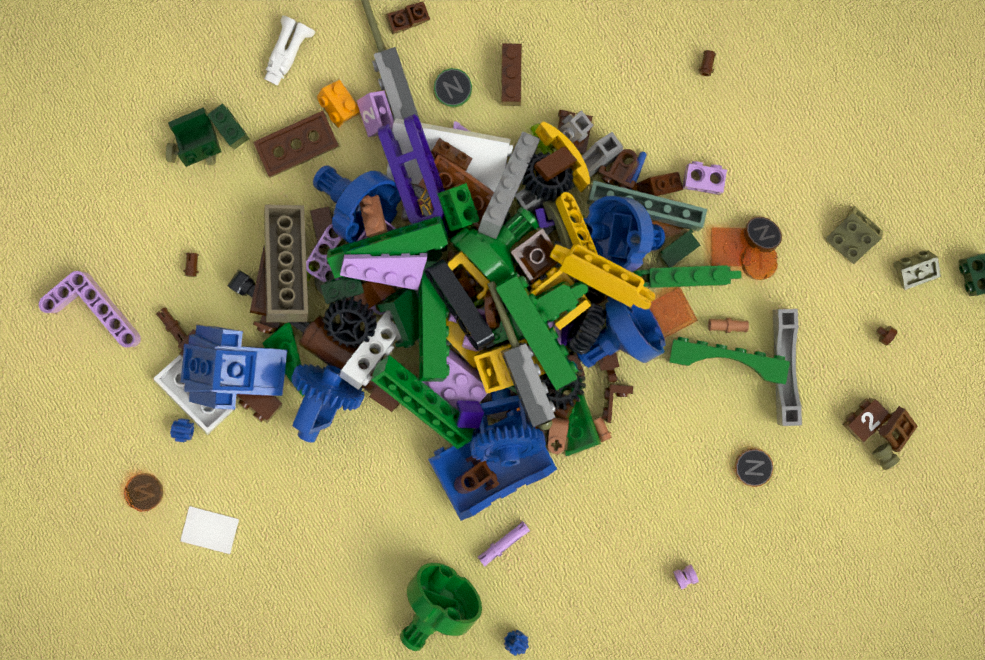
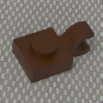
(609, 363)

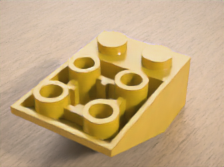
(494, 370)

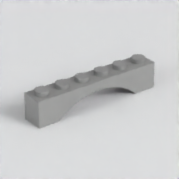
(601, 153)
(508, 185)
(787, 395)

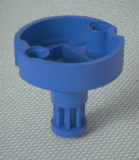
(347, 194)
(623, 231)
(628, 330)

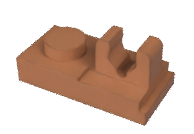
(372, 216)

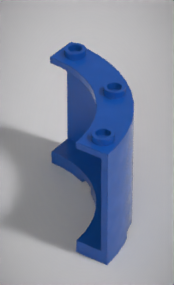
(452, 462)

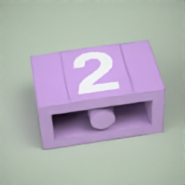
(375, 112)

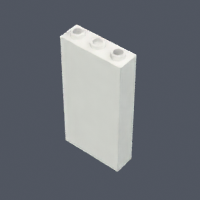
(487, 151)

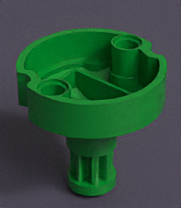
(493, 255)
(441, 604)

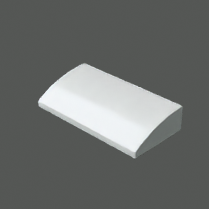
(203, 416)

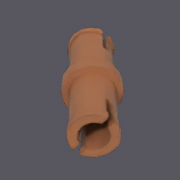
(728, 325)

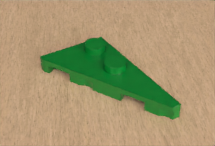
(284, 339)
(581, 431)

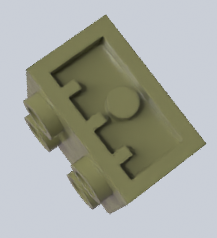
(855, 235)

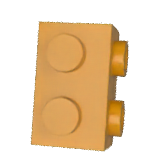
(338, 103)

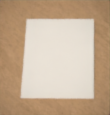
(209, 530)

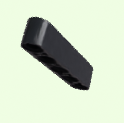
(459, 304)

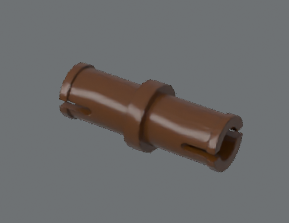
(172, 325)

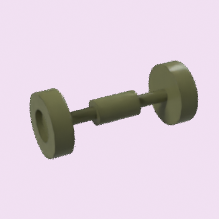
(171, 154)

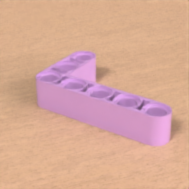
(322, 259)
(96, 304)

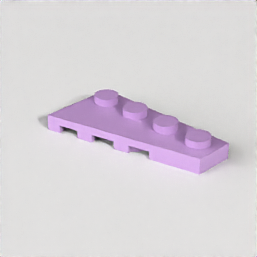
(391, 270)

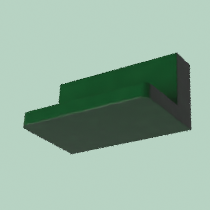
(679, 249)

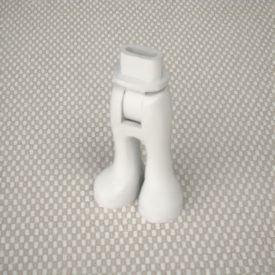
(282, 59)

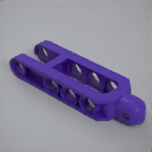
(426, 163)

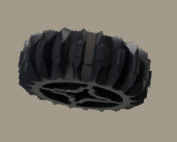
(548, 190)
(351, 316)
(586, 329)
(558, 399)

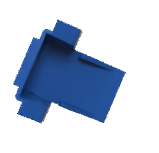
(220, 368)

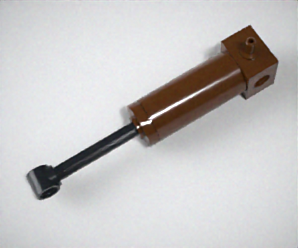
(319, 344)

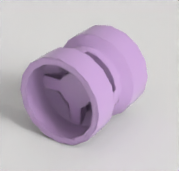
(689, 574)

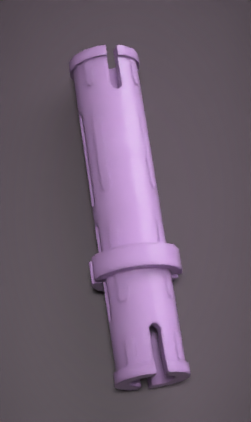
(504, 543)

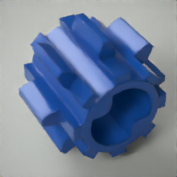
(182, 430)
(516, 642)

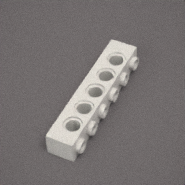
(352, 372)

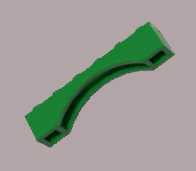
(768, 368)

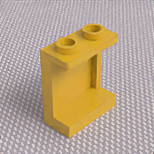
(461, 259)
(554, 277)

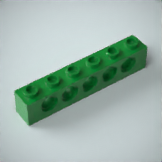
(421, 401)

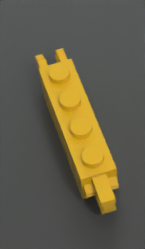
(603, 275)

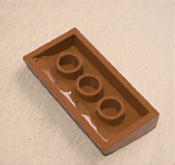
(453, 176)

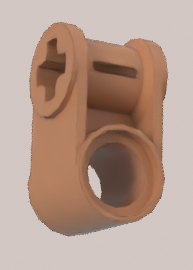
(557, 432)

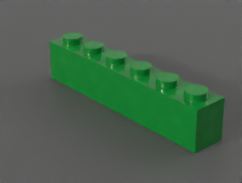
(408, 239)
(537, 331)
(432, 332)

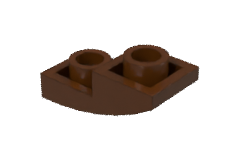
(407, 18)

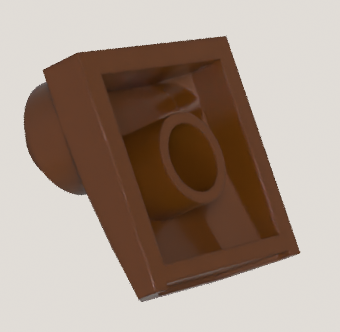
(533, 254)

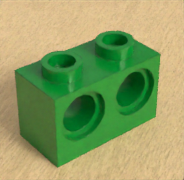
(458, 207)

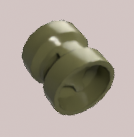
(885, 455)

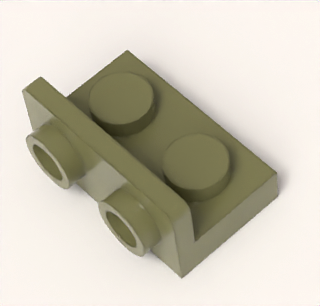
(918, 269)

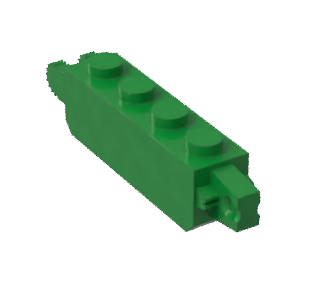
(689, 276)
(552, 301)

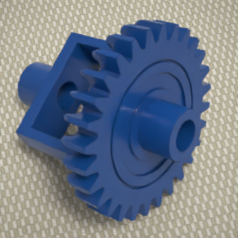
(323, 396)
(505, 445)

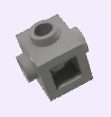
(576, 126)

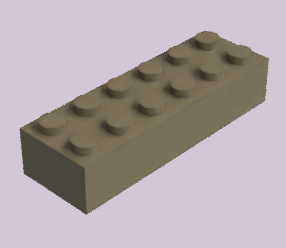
(285, 263)

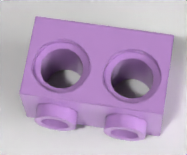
(704, 183)

